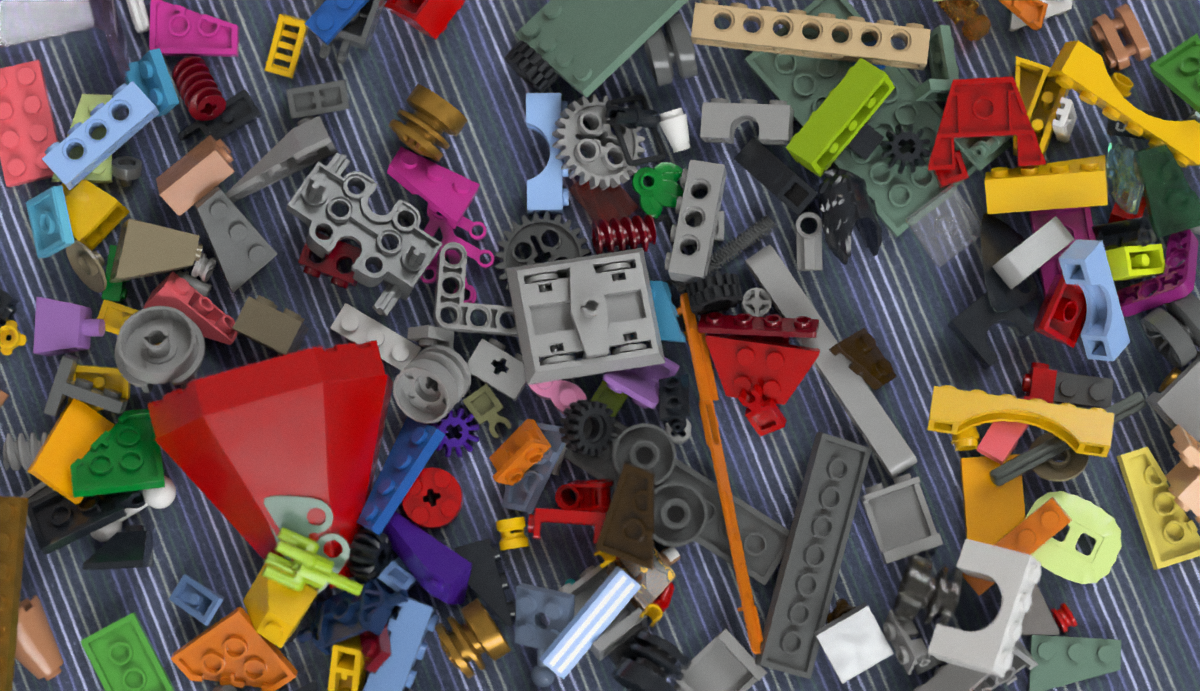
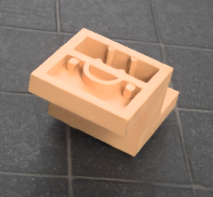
(1185, 476)

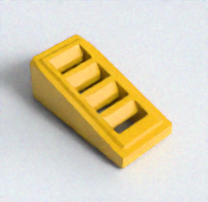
(297, 48)

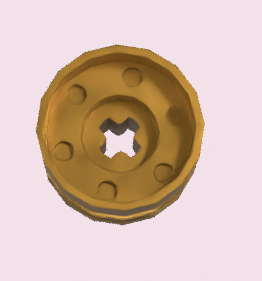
(428, 122)
(472, 638)

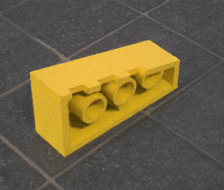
(1047, 186)

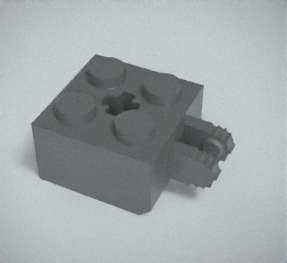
(357, 32)

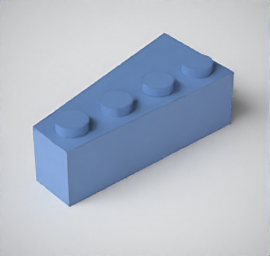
(406, 636)

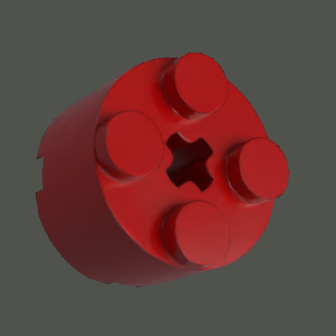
(447, 506)

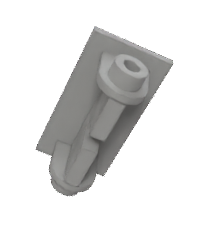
(908, 652)

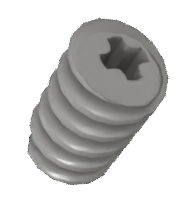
(21, 452)

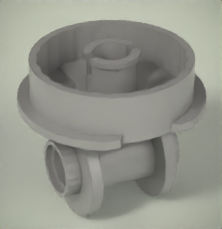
(171, 361)

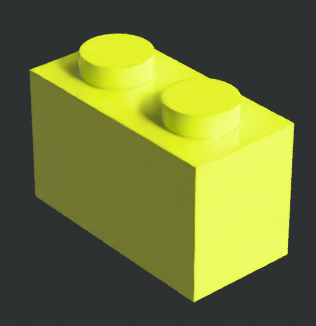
(1136, 262)

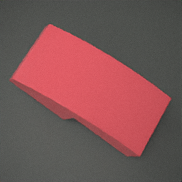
(1001, 440)

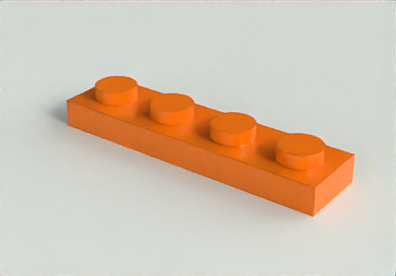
(1028, 536)

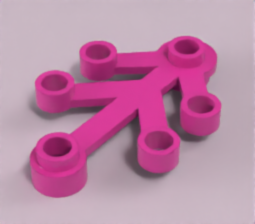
(448, 236)

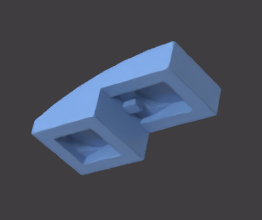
(398, 576)

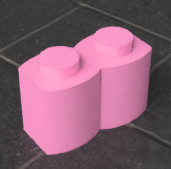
(559, 392)

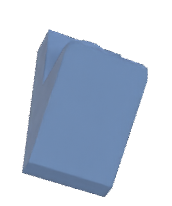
(196, 599)

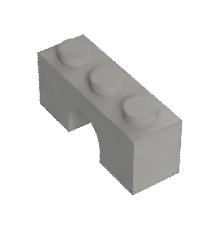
(722, 118)

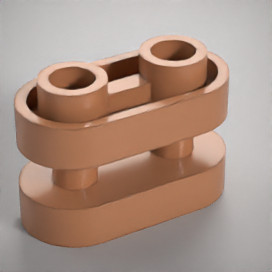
(1115, 53)

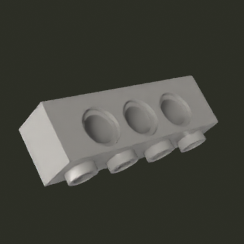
(712, 179)

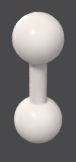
(156, 498)

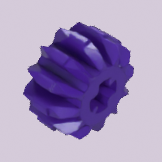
(453, 442)

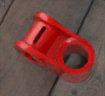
(590, 494)

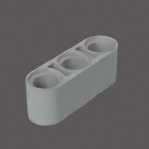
(1033, 252)

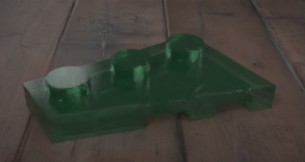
(1168, 196)

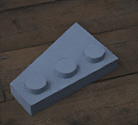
(526, 492)

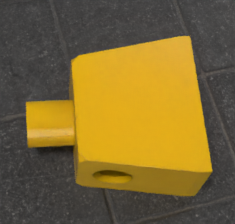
(92, 212)

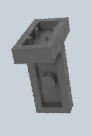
(80, 390)

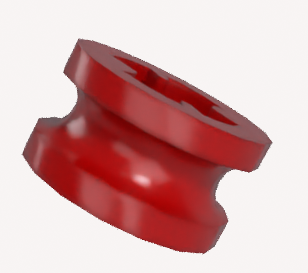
(1063, 617)

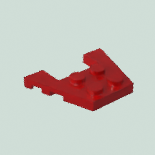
(984, 110)

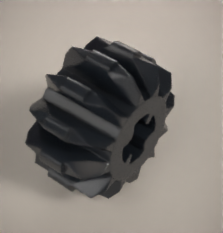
(903, 138)
(368, 554)

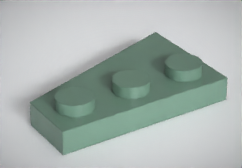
(1070, 660)

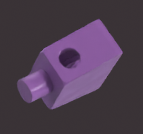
(64, 327)

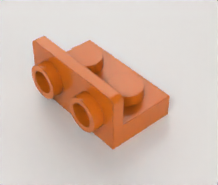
(519, 453)

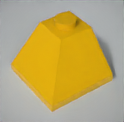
(276, 608)

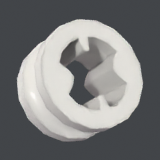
(204, 267)

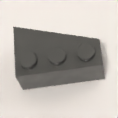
(233, 239)

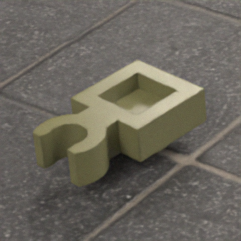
(485, 407)

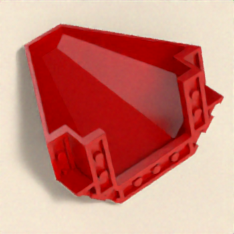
(283, 429)

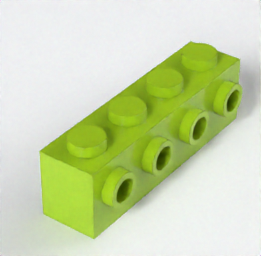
(840, 117)

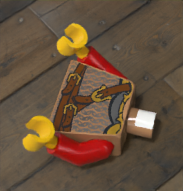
(655, 584)

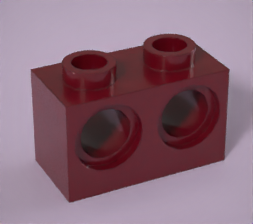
(330, 265)

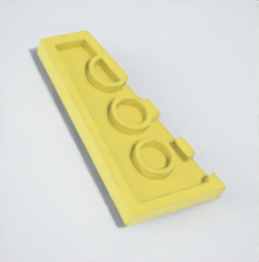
(1163, 523)

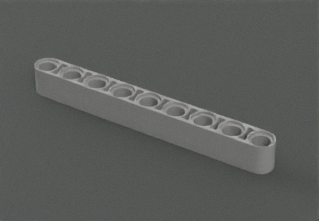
(845, 385)

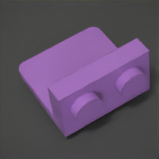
(641, 382)

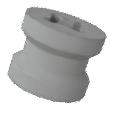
(761, 302)

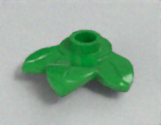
(663, 187)

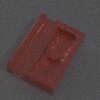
(603, 203)

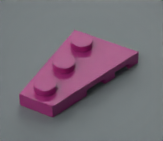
(437, 185)

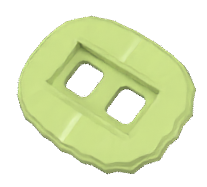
(1086, 518)

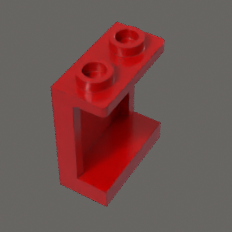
(565, 517)

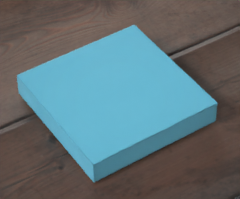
(50, 222)

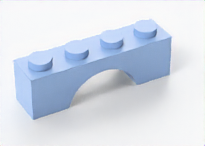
(546, 190)
(1104, 327)

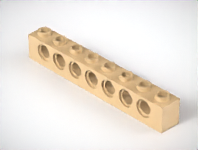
(823, 47)

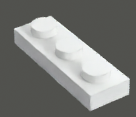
(362, 329)

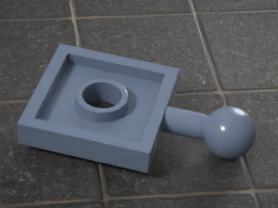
(530, 629)

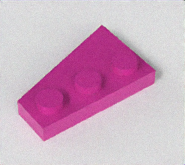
(190, 33)

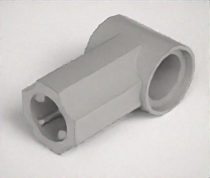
(809, 245)

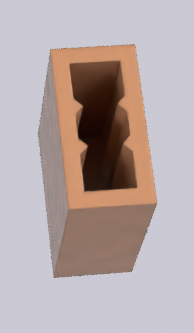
(195, 174)

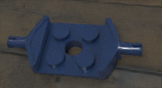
(350, 615)

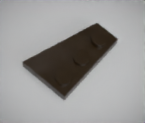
(630, 518)

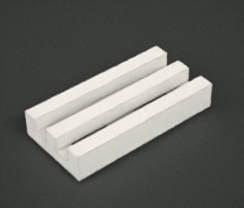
(1066, 120)

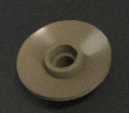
(87, 266)
(1069, 468)

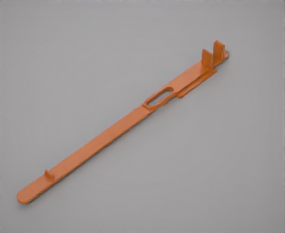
(708, 394)

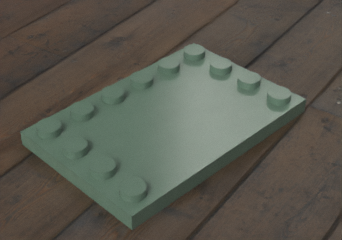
(593, 37)

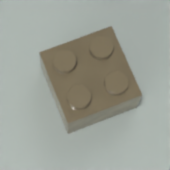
(269, 327)

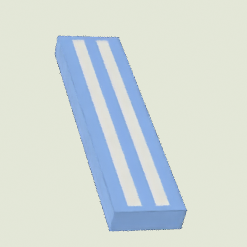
(590, 622)

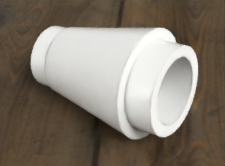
(675, 129)

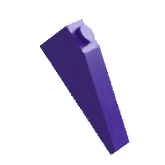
(430, 561)

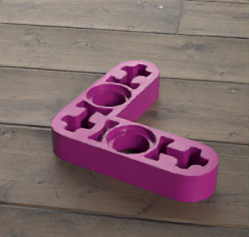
(1170, 286)

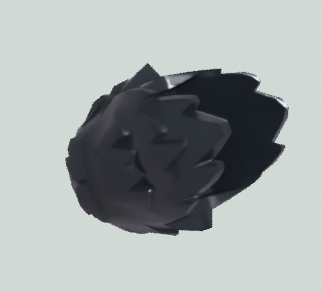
(846, 204)

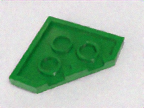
(121, 459)

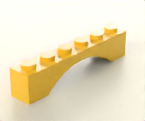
(1084, 71)
(1082, 429)

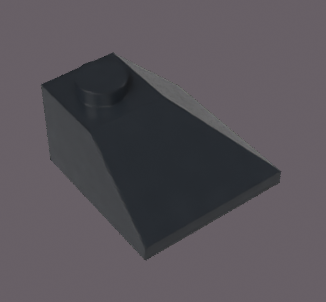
(124, 550)

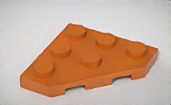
(234, 656)

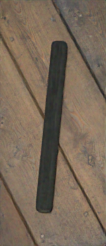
(1055, 446)

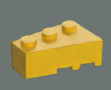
(1040, 97)

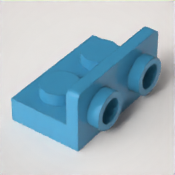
(154, 81)

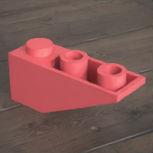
(179, 294)

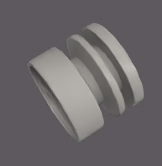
(432, 384)

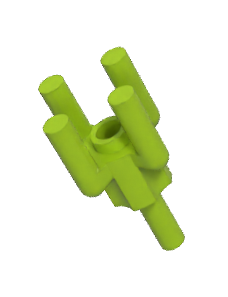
(306, 566)

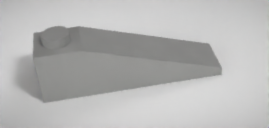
(294, 152)

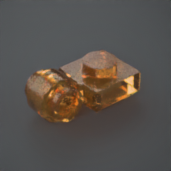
(975, 25)

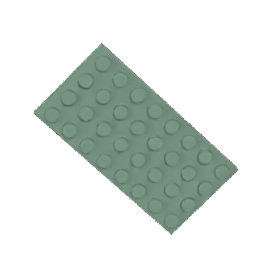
(805, 86)

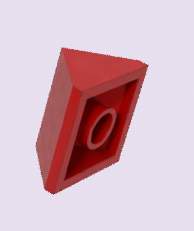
(1062, 312)

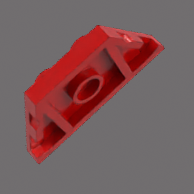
(771, 365)

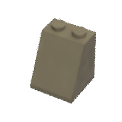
(152, 251)

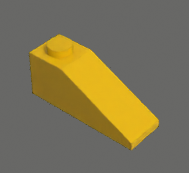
(347, 666)

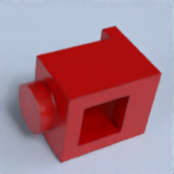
(1039, 382)

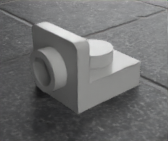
(431, 336)

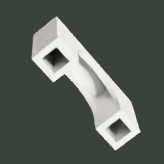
(991, 647)

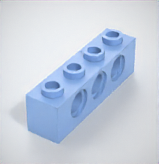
(97, 151)

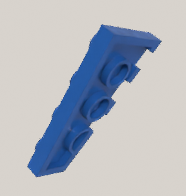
(404, 464)

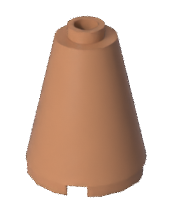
(35, 641)

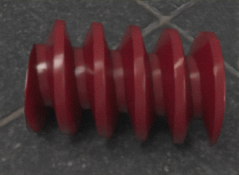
(198, 89)
(623, 233)

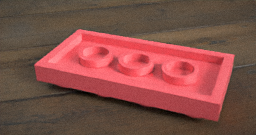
(25, 124)

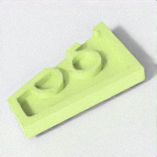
(87, 103)

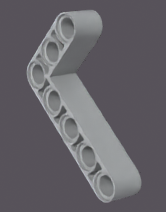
(456, 301)

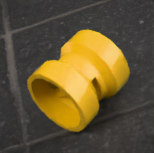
(516, 539)

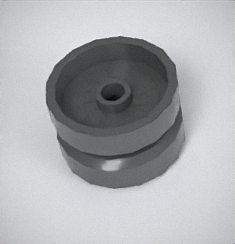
(669, 49)

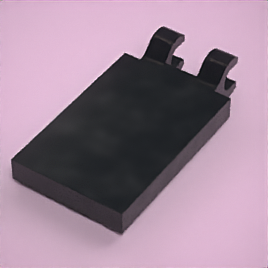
(61, 522)

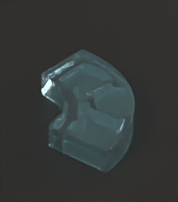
(1125, 183)

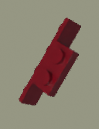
(768, 328)

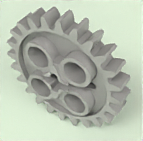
(596, 167)

